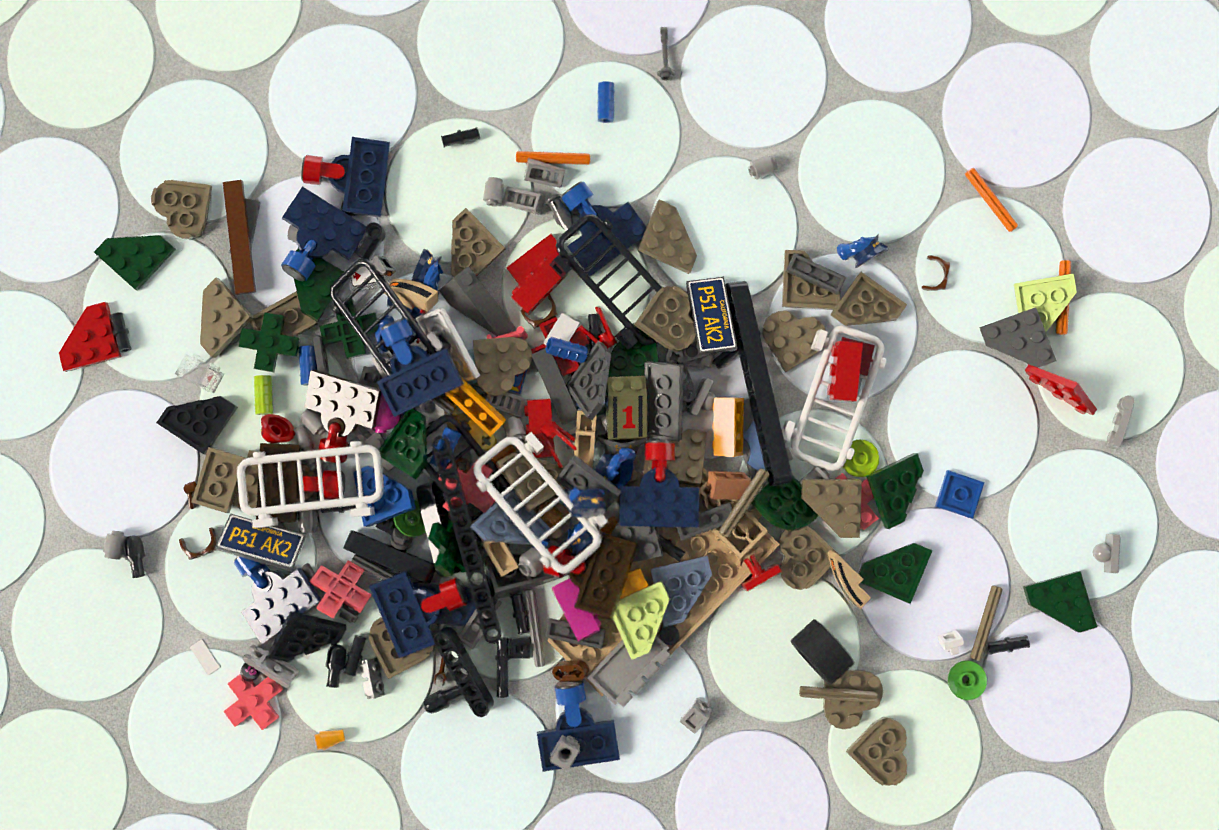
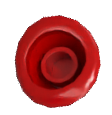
(276, 429)

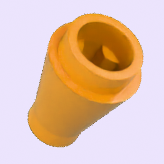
(327, 739)

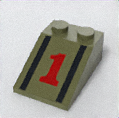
(626, 407)

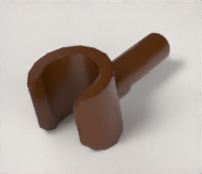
(189, 488)
(440, 674)

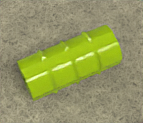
(263, 394)

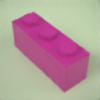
(581, 622)

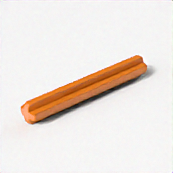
(554, 157)
(991, 199)
(1062, 320)

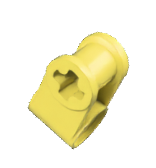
(479, 435)

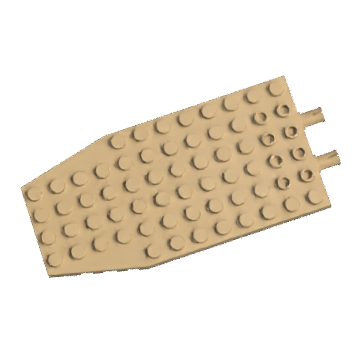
(727, 571)

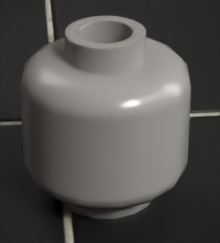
(530, 563)

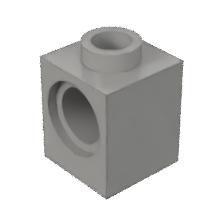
(561, 759)

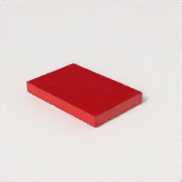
(530, 260)

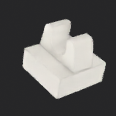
(951, 641)

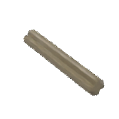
(743, 503)
(986, 623)
(838, 694)

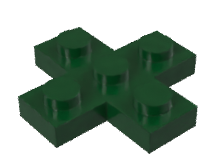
(344, 332)
(269, 342)
(448, 547)

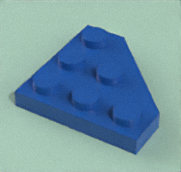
(394, 501)

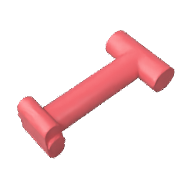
(519, 333)

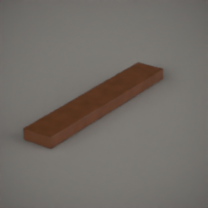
(239, 237)

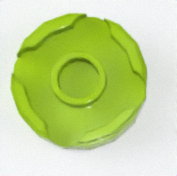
(864, 460)

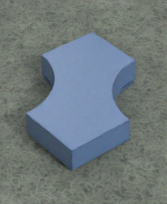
(755, 459)

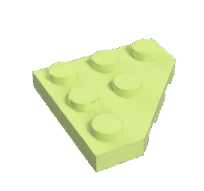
(1047, 295)
(640, 617)

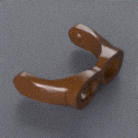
(945, 265)
(535, 323)
(210, 548)

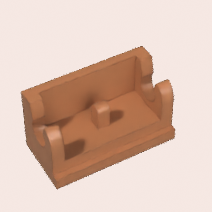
(727, 484)

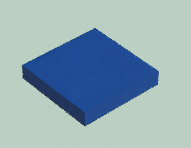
(959, 494)

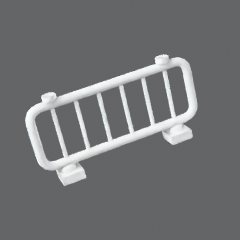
(788, 430)
(533, 445)
(265, 512)

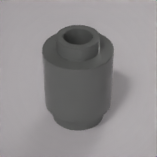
(308, 520)

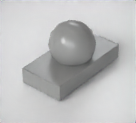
(703, 398)
(1108, 553)

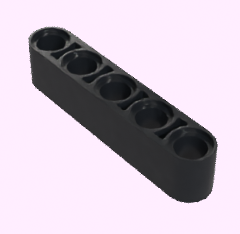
(432, 510)
(389, 556)
(463, 680)

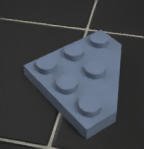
(498, 527)
(683, 585)

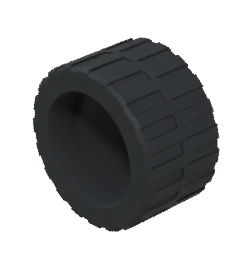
(822, 652)

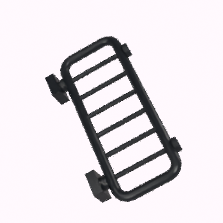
(565, 263)
(433, 342)
(463, 428)

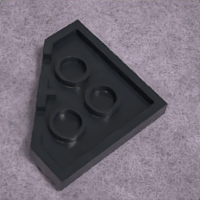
(198, 421)
(304, 635)

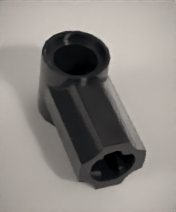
(369, 243)

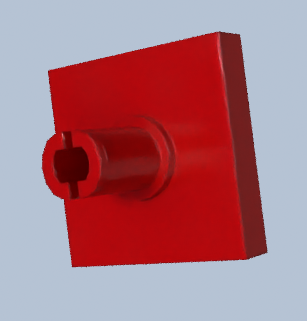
(758, 574)

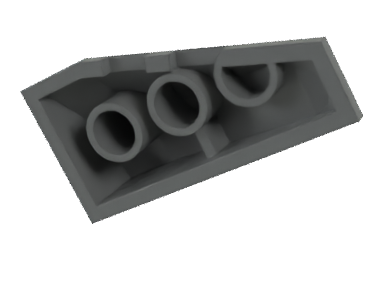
(474, 301)
(514, 581)

